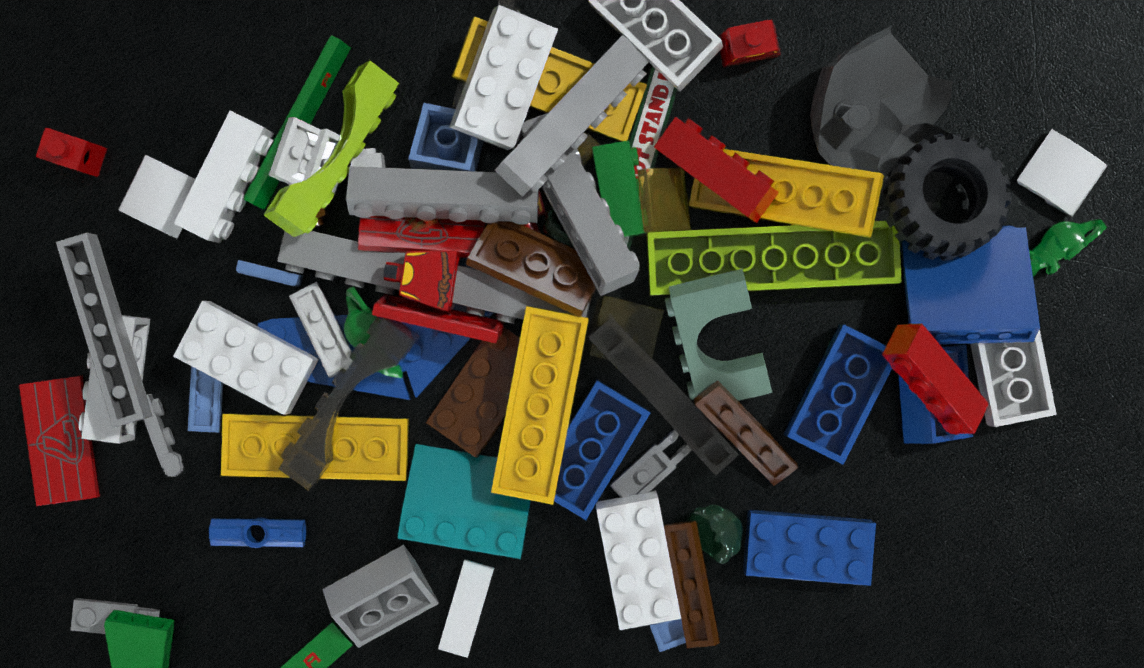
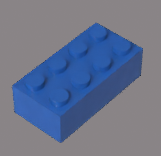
(840, 394)
(596, 447)
(809, 547)

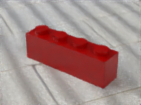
(716, 169)
(935, 379)

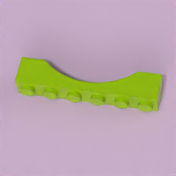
(364, 99)

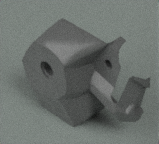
(876, 107)

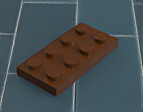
(533, 265)
(479, 395)

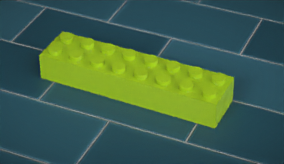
(775, 257)

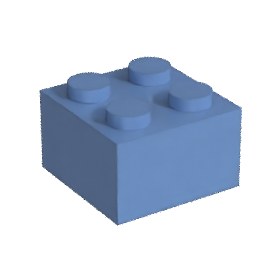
(441, 147)

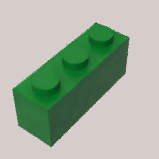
(619, 185)

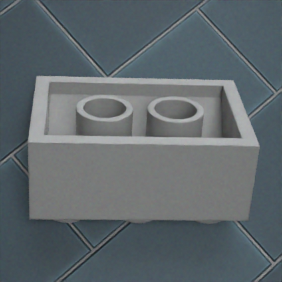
(379, 596)

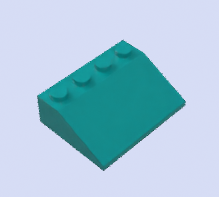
(453, 504)

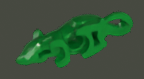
(1063, 241)
(358, 323)

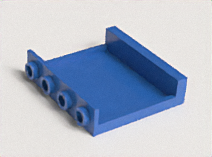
(974, 296)

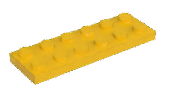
(557, 79)
(808, 194)
(539, 405)
(361, 446)

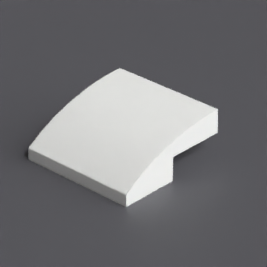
(302, 151)
(1062, 173)
(157, 195)

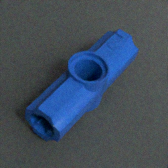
(238, 532)

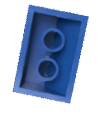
(917, 422)

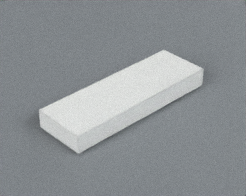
(322, 328)
(466, 608)

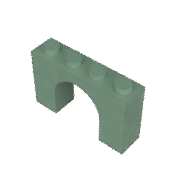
(696, 305)

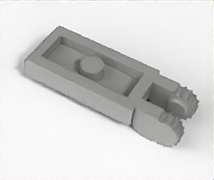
(162, 439)
(649, 468)
(91, 614)

